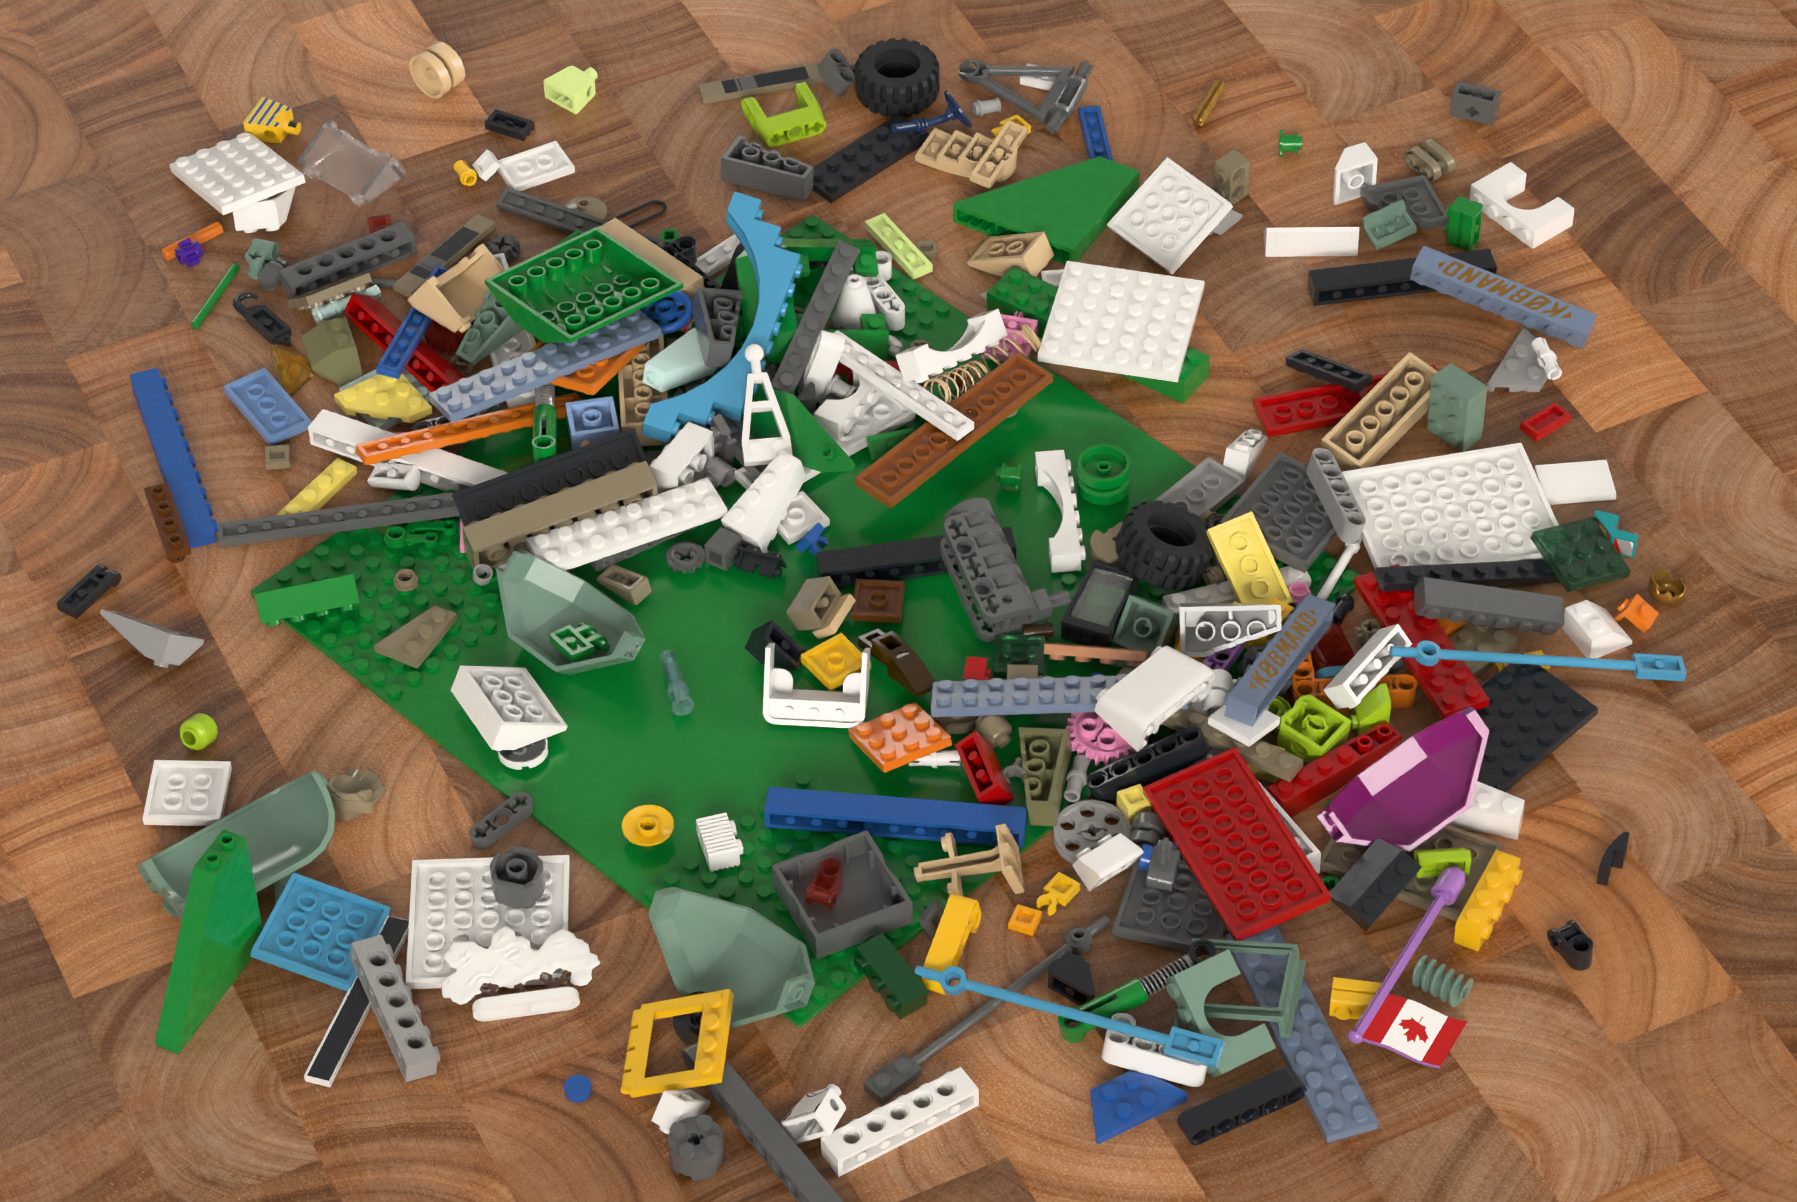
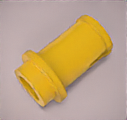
(467, 175)

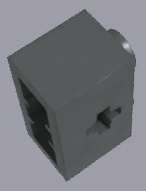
(1475, 103)

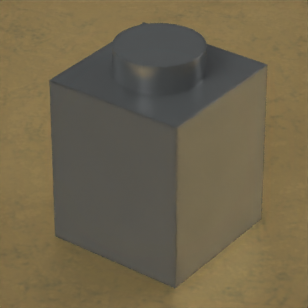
(721, 548)

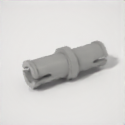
(1076, 778)

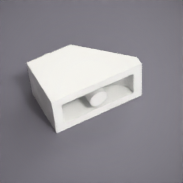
(678, 1105)

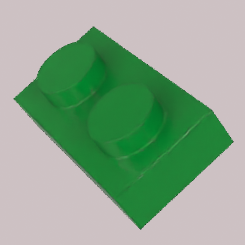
(882, 443)

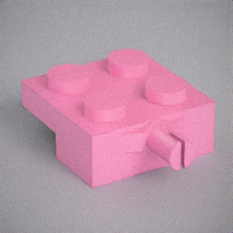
(1011, 324)

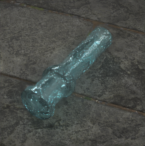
(677, 690)

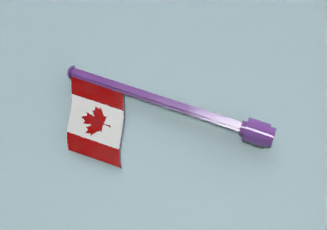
(1404, 1023)

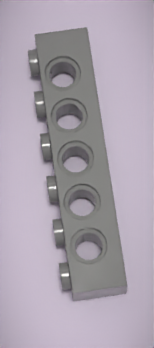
(394, 1008)

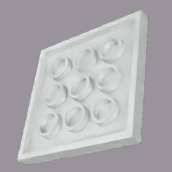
(1169, 216)

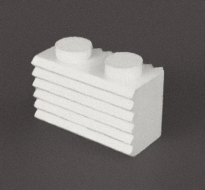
(719, 841)

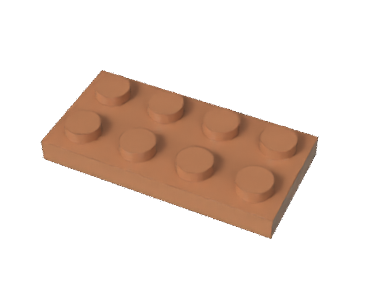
(1085, 653)

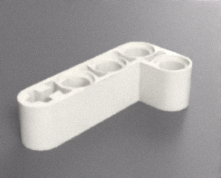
(883, 296)
(822, 363)
(1148, 1057)

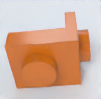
(1637, 612)

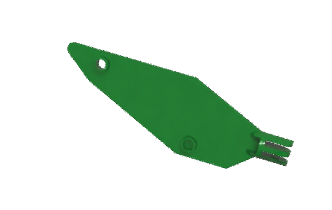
(807, 436)

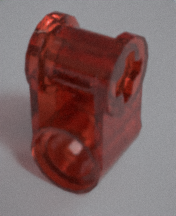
(826, 884)

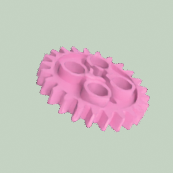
(1096, 738)

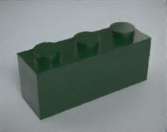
(890, 976)

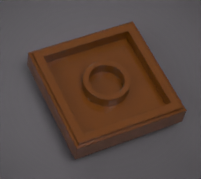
(878, 601)

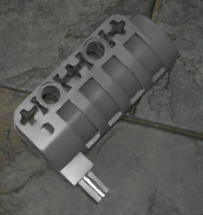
(990, 573)

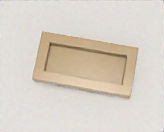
(835, 617)

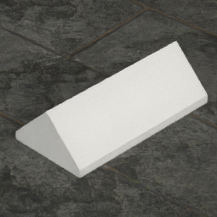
(1311, 241)

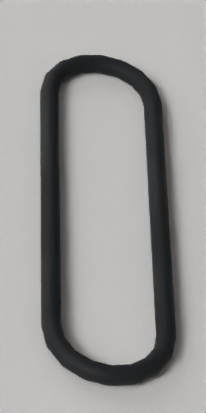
(640, 207)

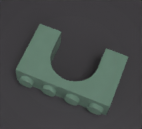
(1190, 990)

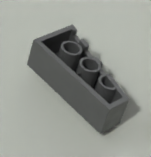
(766, 171)
(716, 323)

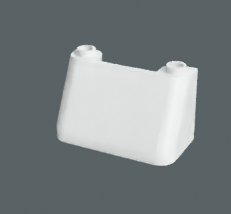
(1153, 694)

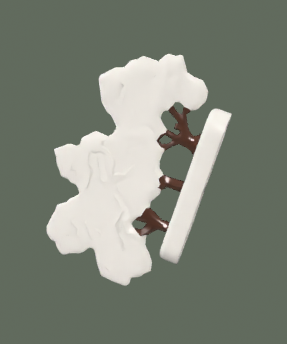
(513, 963)

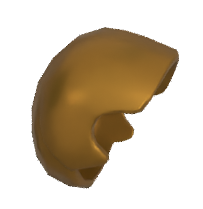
(1665, 588)

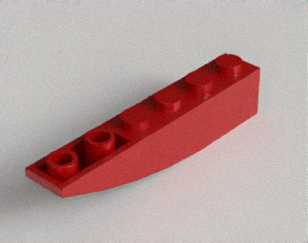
(1333, 769)

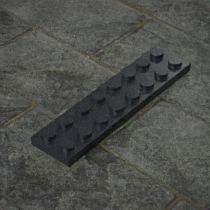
(548, 476)

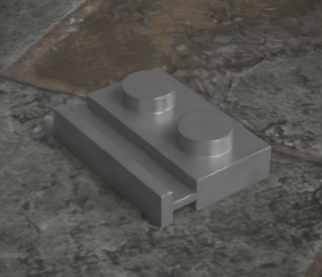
(723, 444)

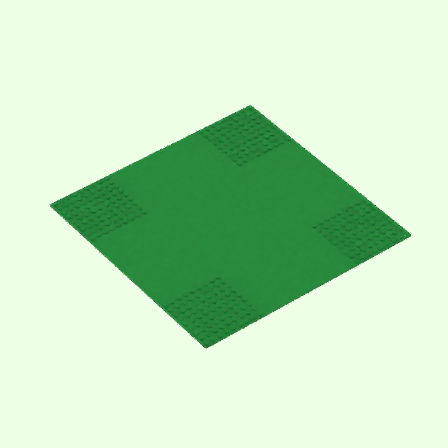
(723, 755)

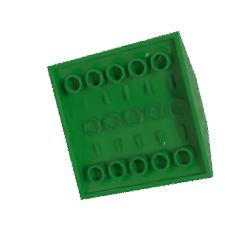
(579, 287)

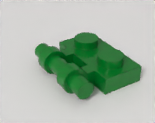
(579, 642)

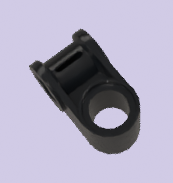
(1572, 945)

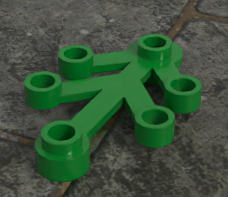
(398, 536)

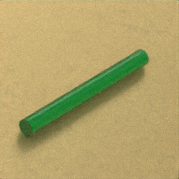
(215, 295)

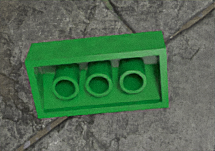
(305, 599)

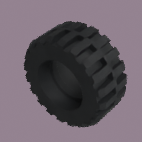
(897, 77)
(1164, 545)

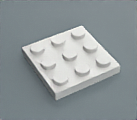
(187, 792)

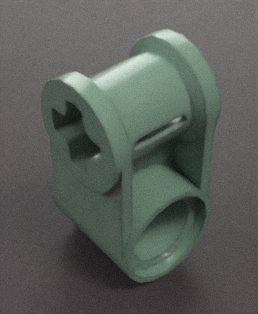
(259, 254)

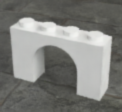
(1529, 226)

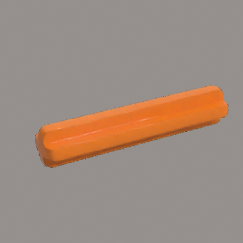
(202, 236)

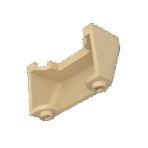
(457, 292)

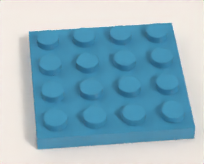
(315, 930)

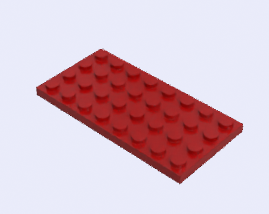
(1236, 844)

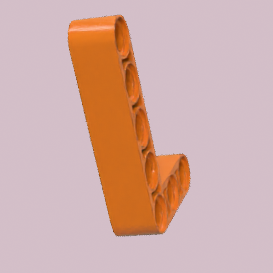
(1401, 687)

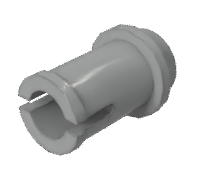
(980, 108)

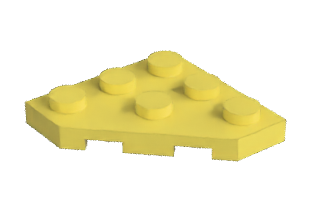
(384, 398)

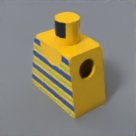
(271, 121)

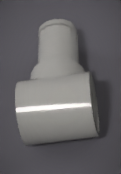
(719, 472)

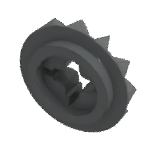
(510, 245)
(684, 550)

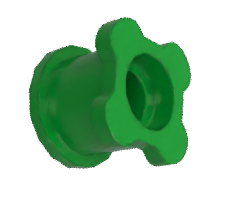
(1289, 143)
(1009, 475)

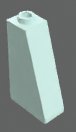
(677, 364)

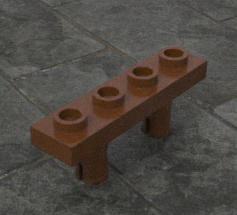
(168, 522)

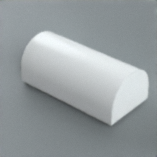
(395, 476)

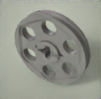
(1083, 825)

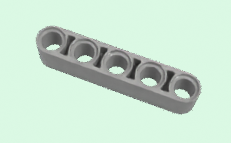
(1335, 496)

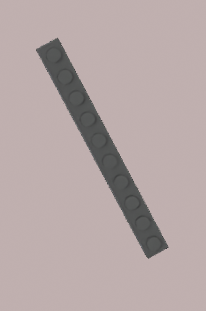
(337, 519)

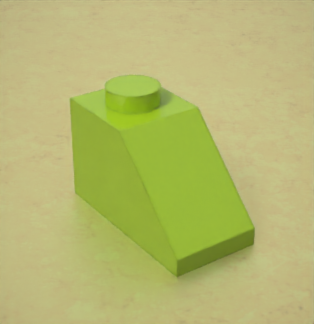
(1371, 710)

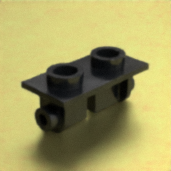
(768, 562)

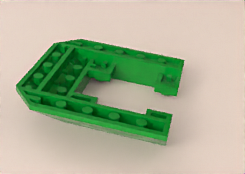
(873, 330)

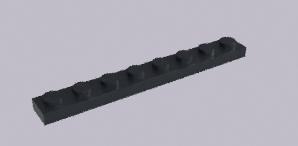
(1481, 573)

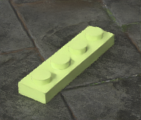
(898, 246)

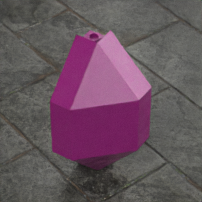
(1412, 786)

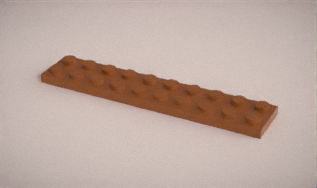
(931, 449)

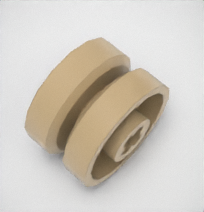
(437, 69)

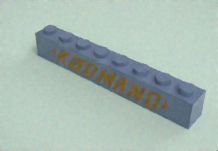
(1503, 297)
(1279, 660)

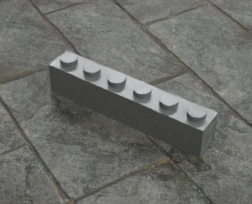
(1488, 606)

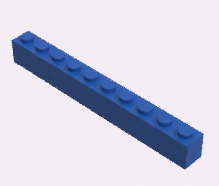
(173, 456)
(891, 816)

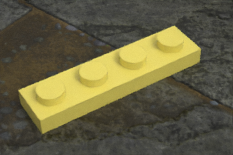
(321, 488)

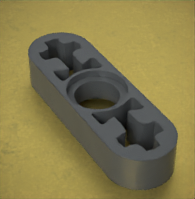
(499, 831)

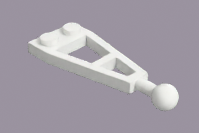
(766, 449)

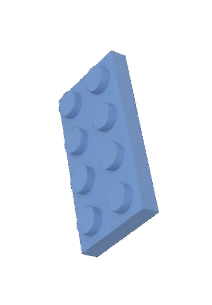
(267, 406)

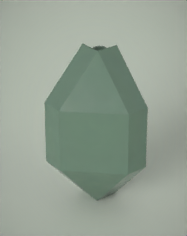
(547, 598)
(731, 947)

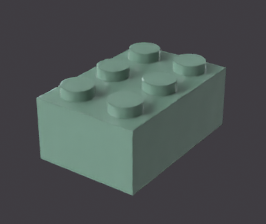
(1456, 407)

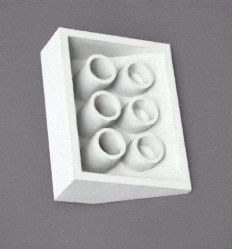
(506, 706)

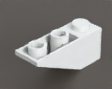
(1244, 452)

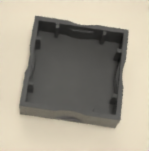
(866, 906)

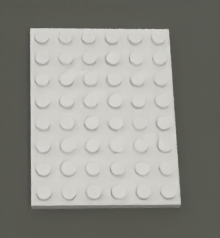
(1452, 508)

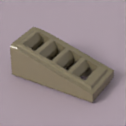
(627, 584)

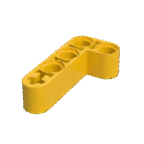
(959, 919)

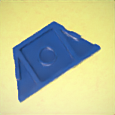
(1130, 1101)

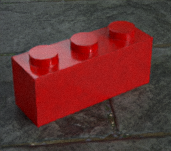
(984, 770)

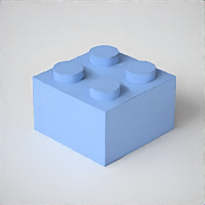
(591, 420)

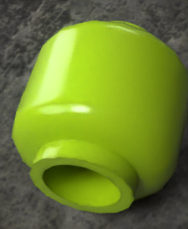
(198, 731)

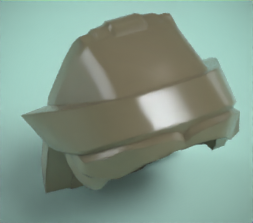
(354, 793)

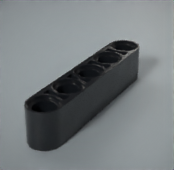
(1149, 764)
(1241, 1106)

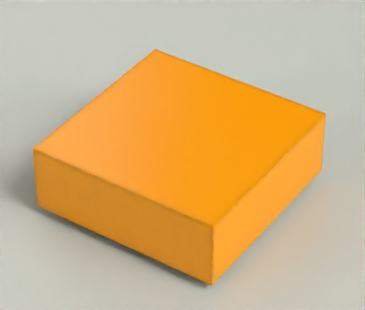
(1025, 920)

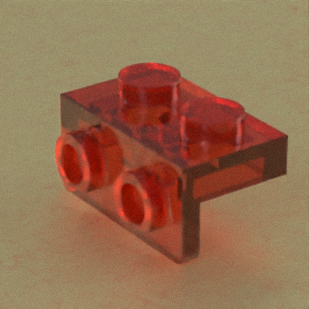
(1332, 649)

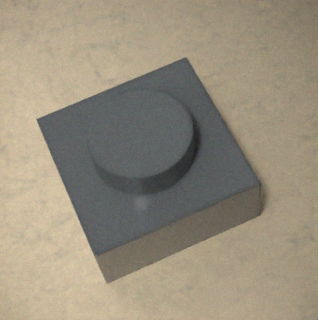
(931, 918)

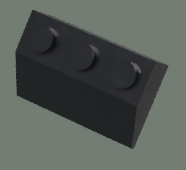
(1374, 882)

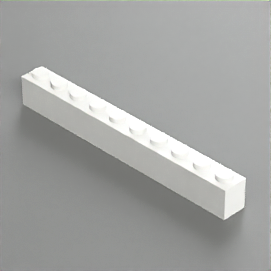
(436, 466)

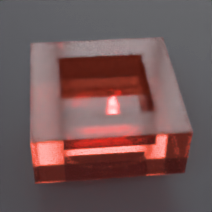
(378, 222)

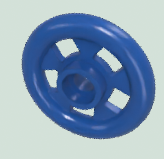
(667, 311)

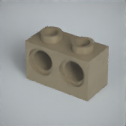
(1232, 176)

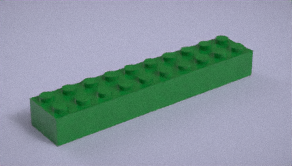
(1035, 300)

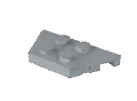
(1520, 367)

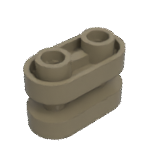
(1430, 160)

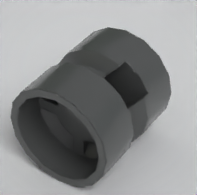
(1146, 829)

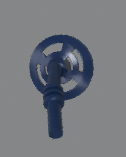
(921, 124)

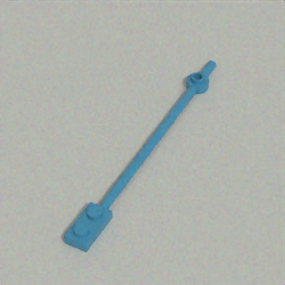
(1644, 665)
(1178, 1044)

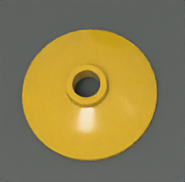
(647, 825)

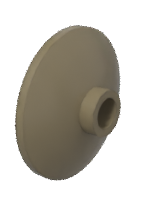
(588, 205)

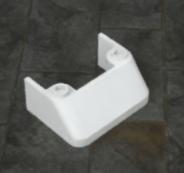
(813, 707)

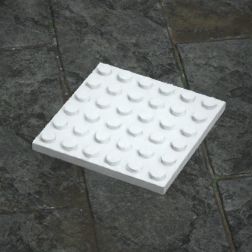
(1121, 321)
(457, 904)

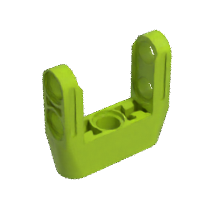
(790, 125)

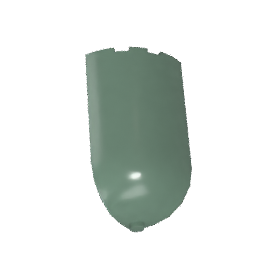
(281, 833)

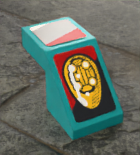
(1623, 541)

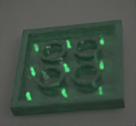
(1580, 554)

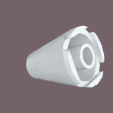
(852, 302)

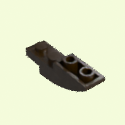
(899, 658)

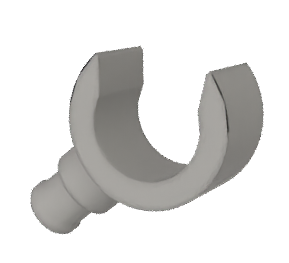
(1014, 771)

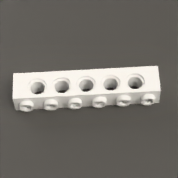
(899, 1121)

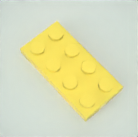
(1248, 561)

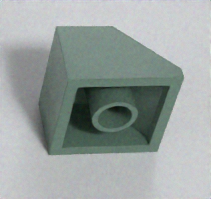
(1146, 625)

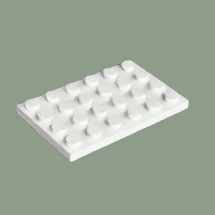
(236, 173)

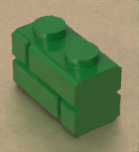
(1463, 223)

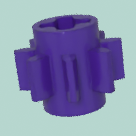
(188, 252)

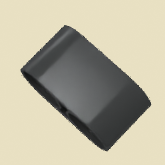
(836, 72)
(1163, 866)

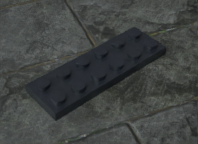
(864, 159)

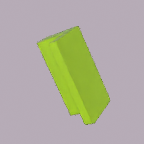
(1436, 860)

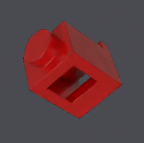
(977, 669)

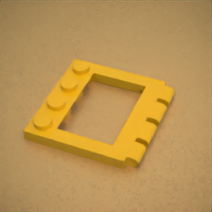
(711, 1046)

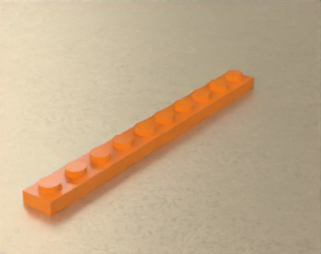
(456, 432)

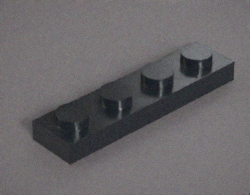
(1328, 370)

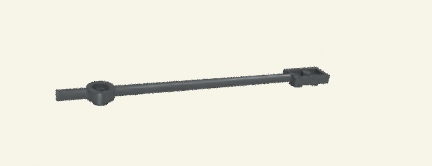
(904, 1070)

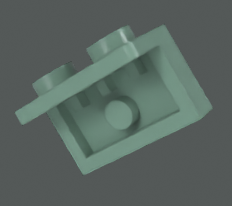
(1388, 225)

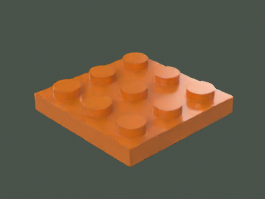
(900, 737)

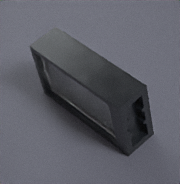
(1098, 605)

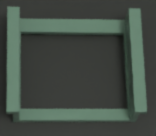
(1290, 992)

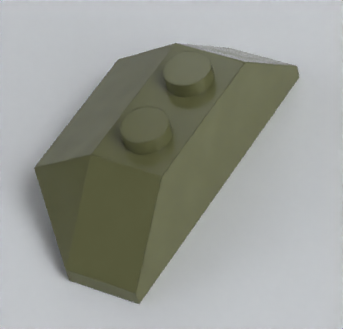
(333, 351)

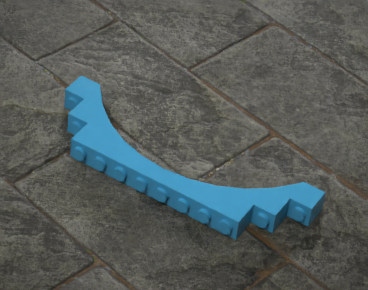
(774, 277)

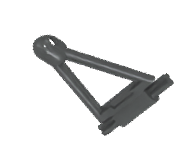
(1059, 101)

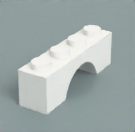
(840, 415)

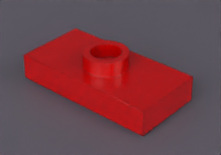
(1545, 422)

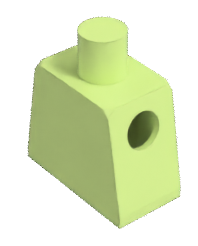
(571, 88)

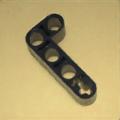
(685, 251)

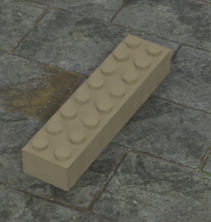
(503, 533)

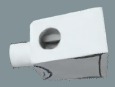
(815, 1115)

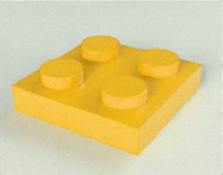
(833, 661)

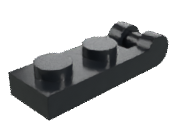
(88, 591)

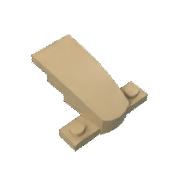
(976, 156)

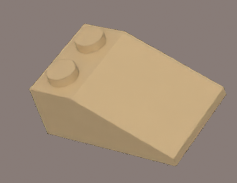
(1023, 251)

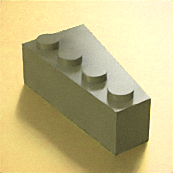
(1045, 769)

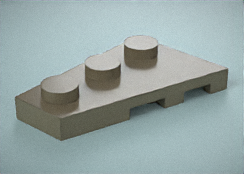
(418, 637)

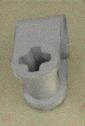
(837, 390)

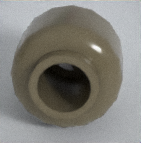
(994, 729)

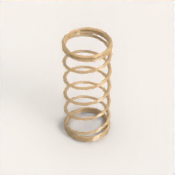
(1035, 343)
(963, 376)

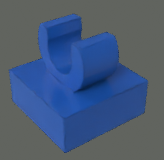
(811, 540)

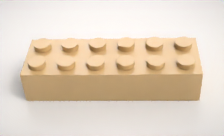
(657, 256)
(1382, 415)

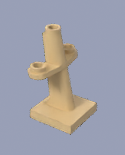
(1002, 858)

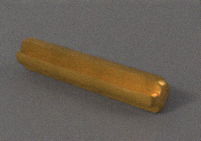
(1208, 103)

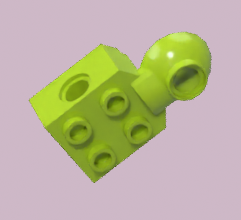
(1309, 727)

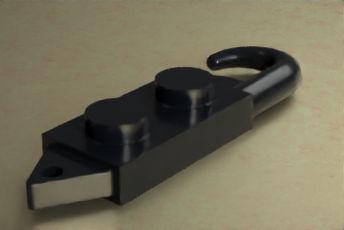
(263, 320)

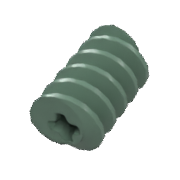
(1439, 982)

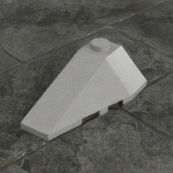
(1219, 626)
(154, 640)

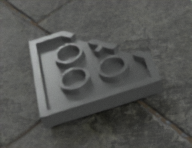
(1419, 198)

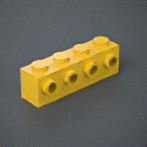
(1487, 900)

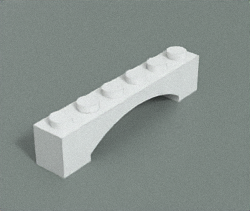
(981, 331)
(1065, 547)

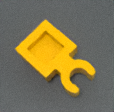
(1059, 890)

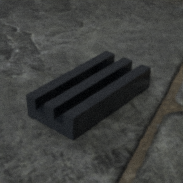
(509, 125)

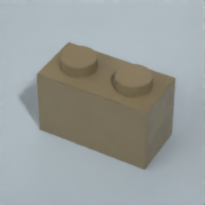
(813, 603)

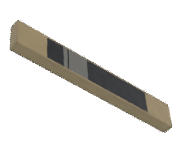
(759, 83)
(445, 254)

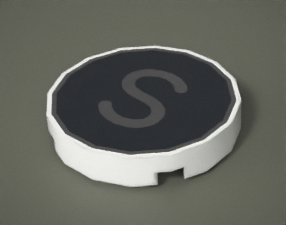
(528, 755)

